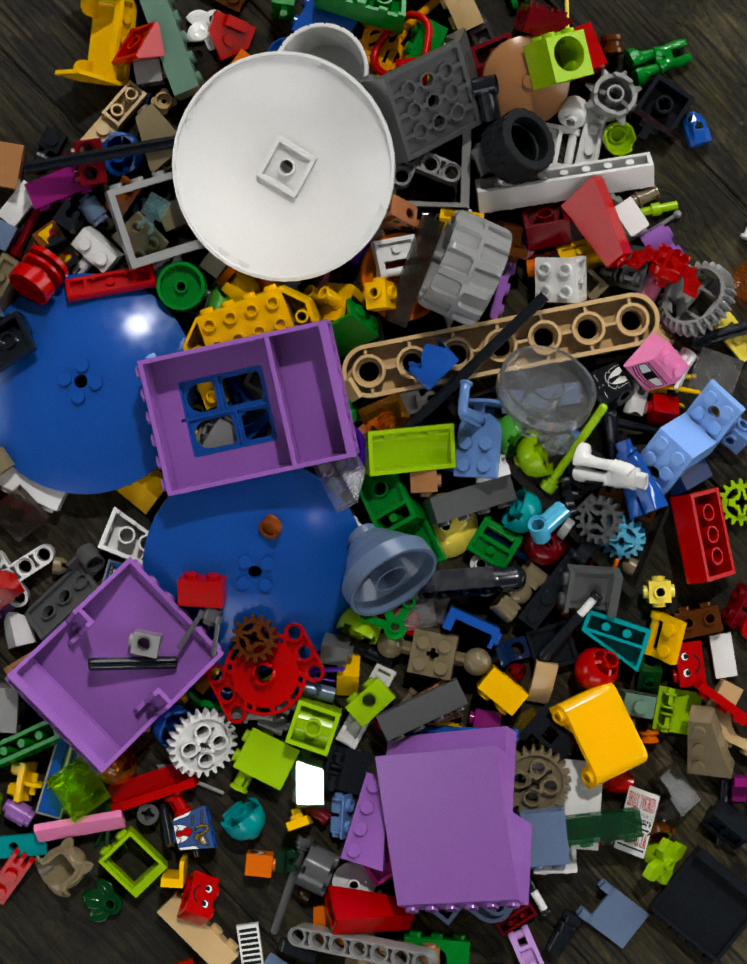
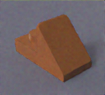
(125, 200)

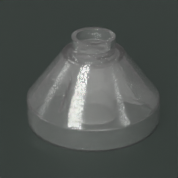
(545, 391)

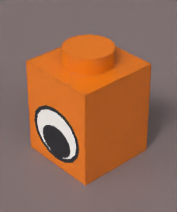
(260, 863)

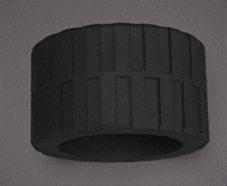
(503, 156)

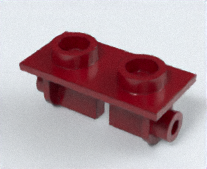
(732, 613)

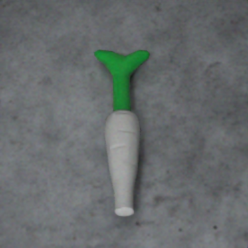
(237, 713)

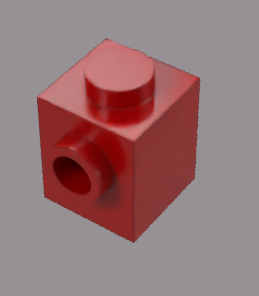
(661, 409)

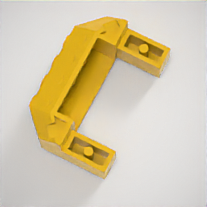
(252, 315)

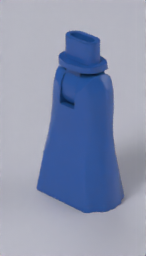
(639, 501)

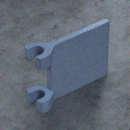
(615, 915)

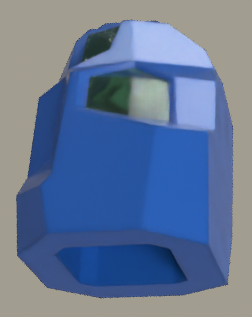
(695, 130)

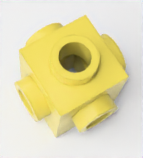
(650, 588)

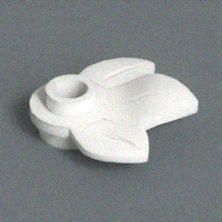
(198, 30)

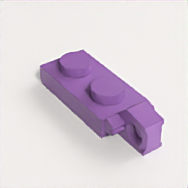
(495, 306)

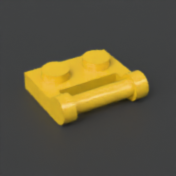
(670, 637)

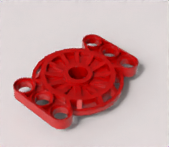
(285, 677)

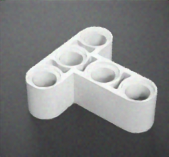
(15, 567)

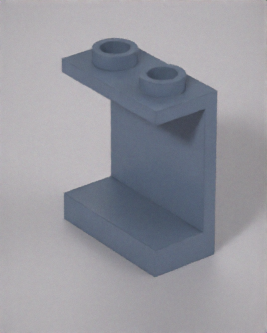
(549, 837)

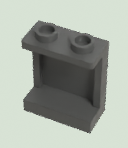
(582, 579)

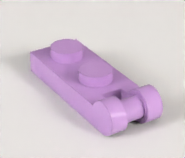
(527, 952)

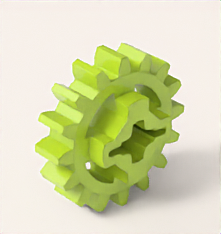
(739, 492)

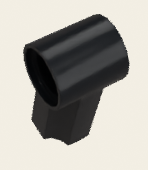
(486, 91)

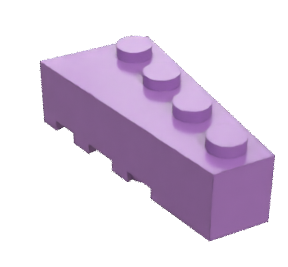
(367, 833)

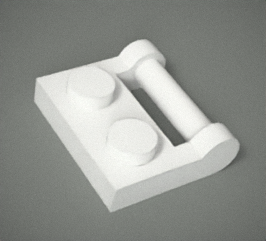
(557, 131)
(388, 251)

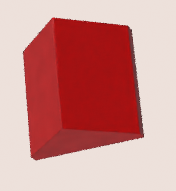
(140, 45)

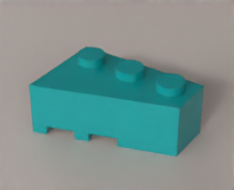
(617, 635)

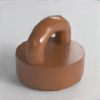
(270, 526)

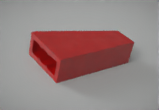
(598, 221)
(364, 911)

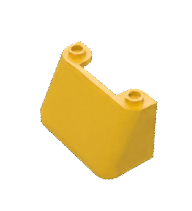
(602, 733)

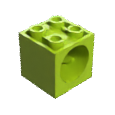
(573, 53)
(313, 725)

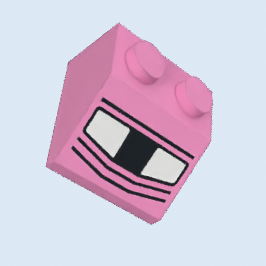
(656, 363)

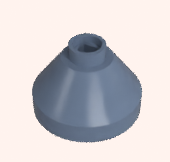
(384, 569)

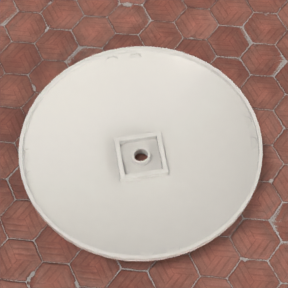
(233, 155)

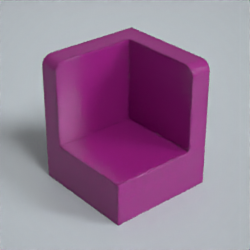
(739, 788)

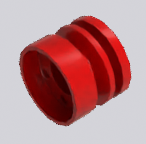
(38, 274)

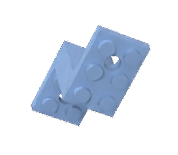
(691, 435)

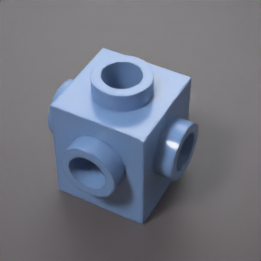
(736, 437)

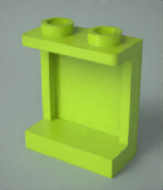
(265, 757)

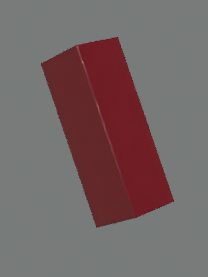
(516, 918)

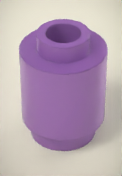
(18, 812)

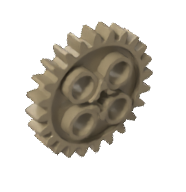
(547, 796)

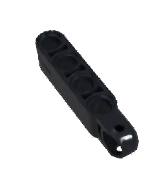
(473, 582)

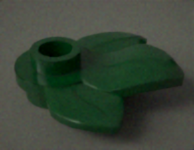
(99, 899)

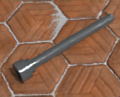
(303, 843)

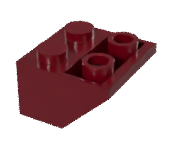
(536, 20)

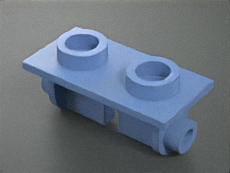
(344, 806)

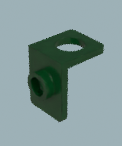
(649, 676)

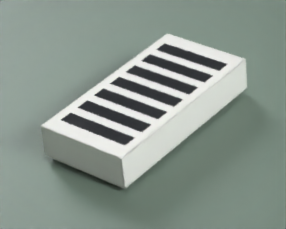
(250, 943)

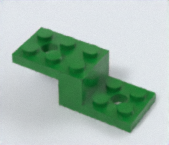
(398, 511)

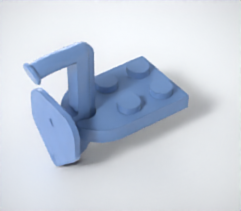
(477, 436)

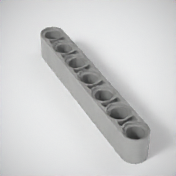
(351, 946)

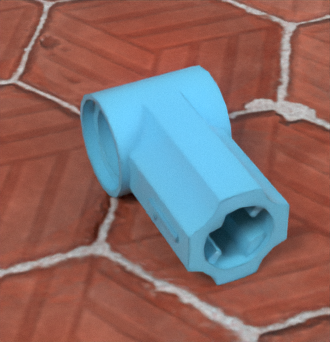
(543, 525)

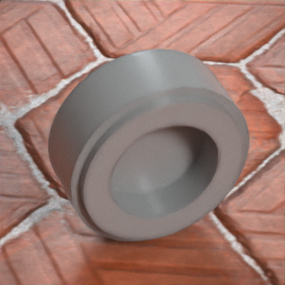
(565, 528)

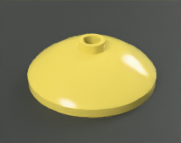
(458, 535)

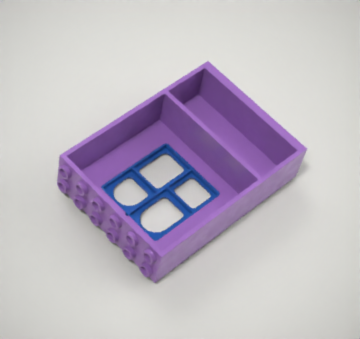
(300, 391)

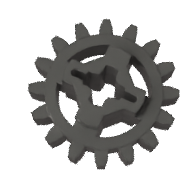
(592, 525)

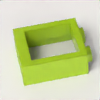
(147, 877)

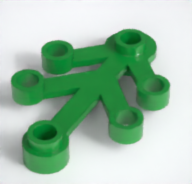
(391, 621)

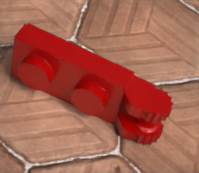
(723, 704)

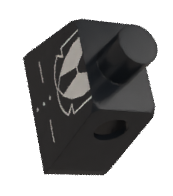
(612, 385)

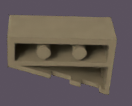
(706, 744)

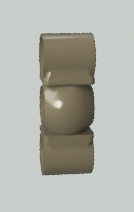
(508, 604)

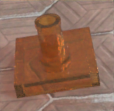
(384, 414)

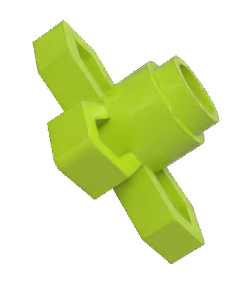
(662, 859)

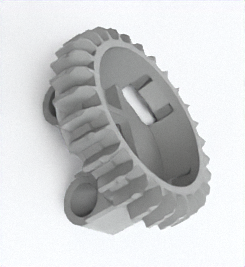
(717, 287)

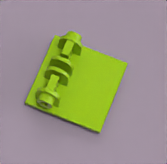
(674, 709)

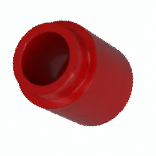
(619, 784)

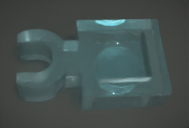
(154, 209)

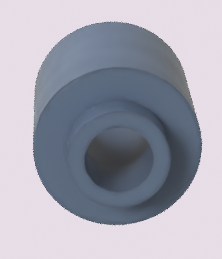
(92, 210)

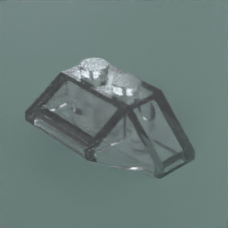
(342, 481)

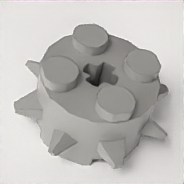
(614, 85)

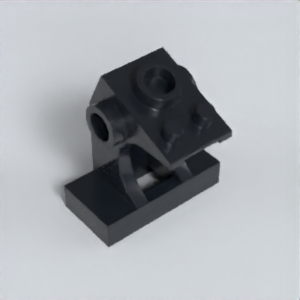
(537, 727)

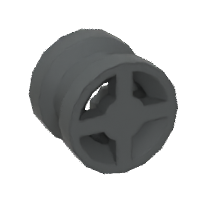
(151, 809)

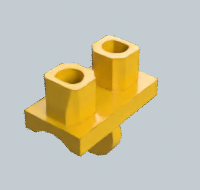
(26, 781)

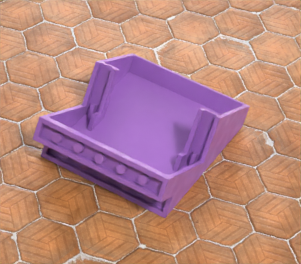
(110, 709)
(455, 821)

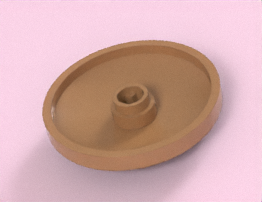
(515, 82)

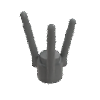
(210, 617)

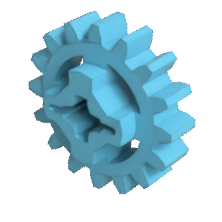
(628, 541)

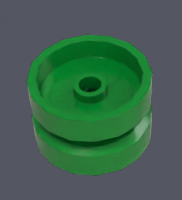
(191, 296)

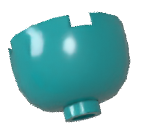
(523, 508)
(244, 820)

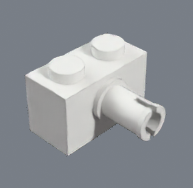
(95, 251)

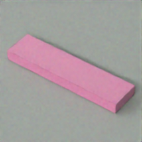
(85, 825)

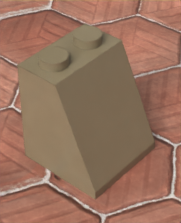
(153, 126)

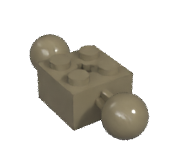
(475, 661)

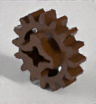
(258, 629)

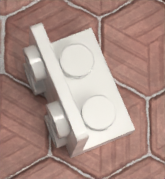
(561, 278)

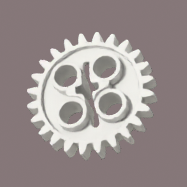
(201, 742)

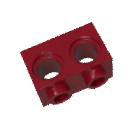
(99, 167)

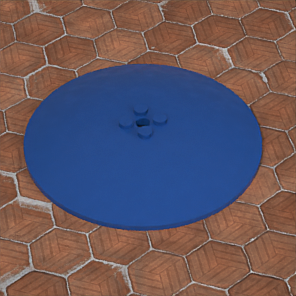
(93, 434)
(220, 534)

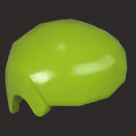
(618, 138)

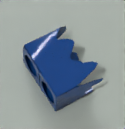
(434, 364)

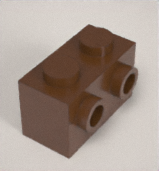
(700, 620)

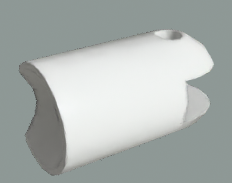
(636, 404)

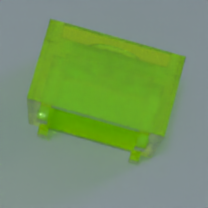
(78, 789)

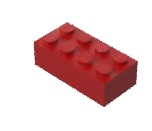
(702, 535)

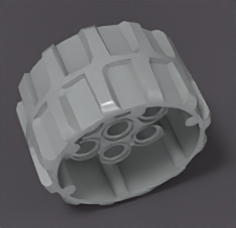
(465, 267)

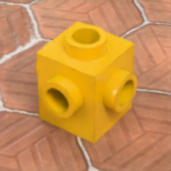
(380, 295)

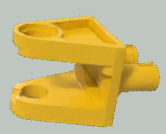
(332, 299)

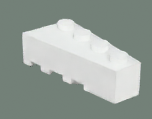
(123, 537)

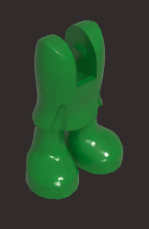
(661, 58)

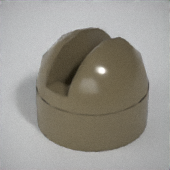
(629, 565)
(57, 567)

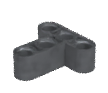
(437, 174)

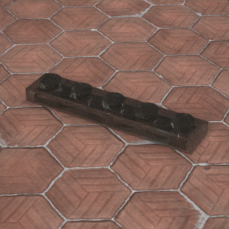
(415, 269)

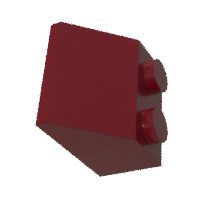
(546, 226)

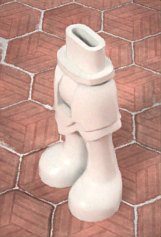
(618, 473)

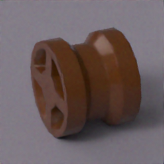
(612, 44)

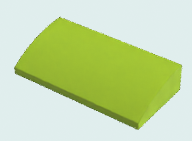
(410, 449)

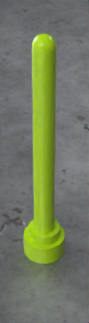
(550, 483)

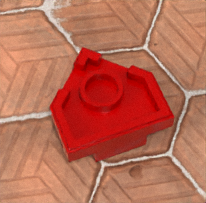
(229, 34)

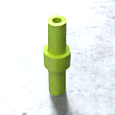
(656, 209)

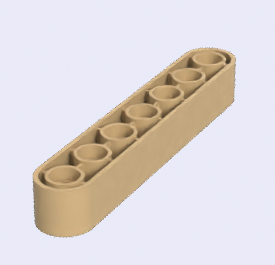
(559, 321)

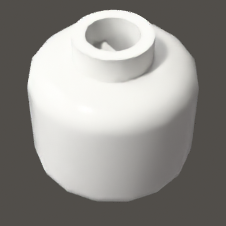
(573, 112)

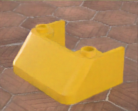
(109, 28)

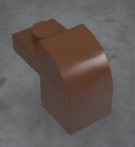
(517, 234)

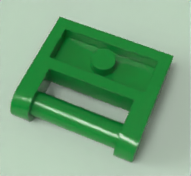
(491, 549)

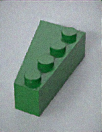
(379, 13)

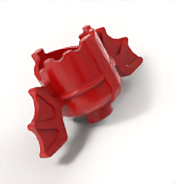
(667, 267)

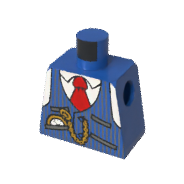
(194, 830)

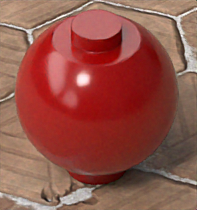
(596, 667)

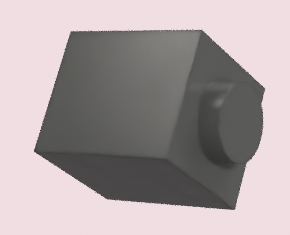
(336, 649)

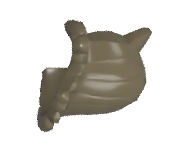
(63, 867)

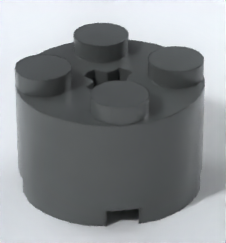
(317, 869)

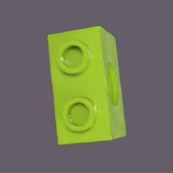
(365, 713)

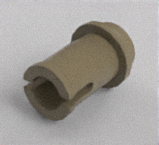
(645, 195)

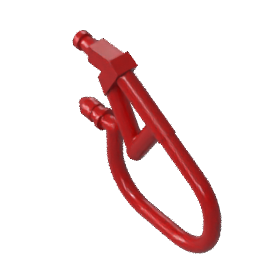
(399, 62)

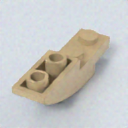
(116, 113)

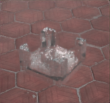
(715, 366)

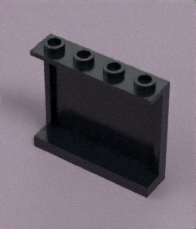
(703, 904)

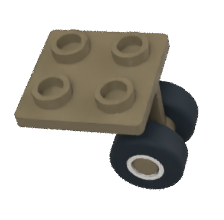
(141, 242)

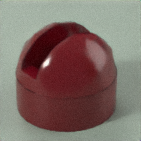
(517, 671)

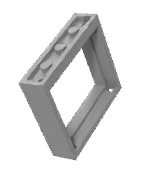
(464, 179)
(139, 183)

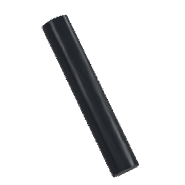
(166, 824)

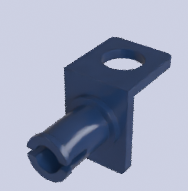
(505, 654)

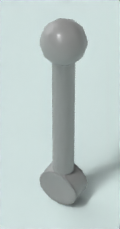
(676, 214)

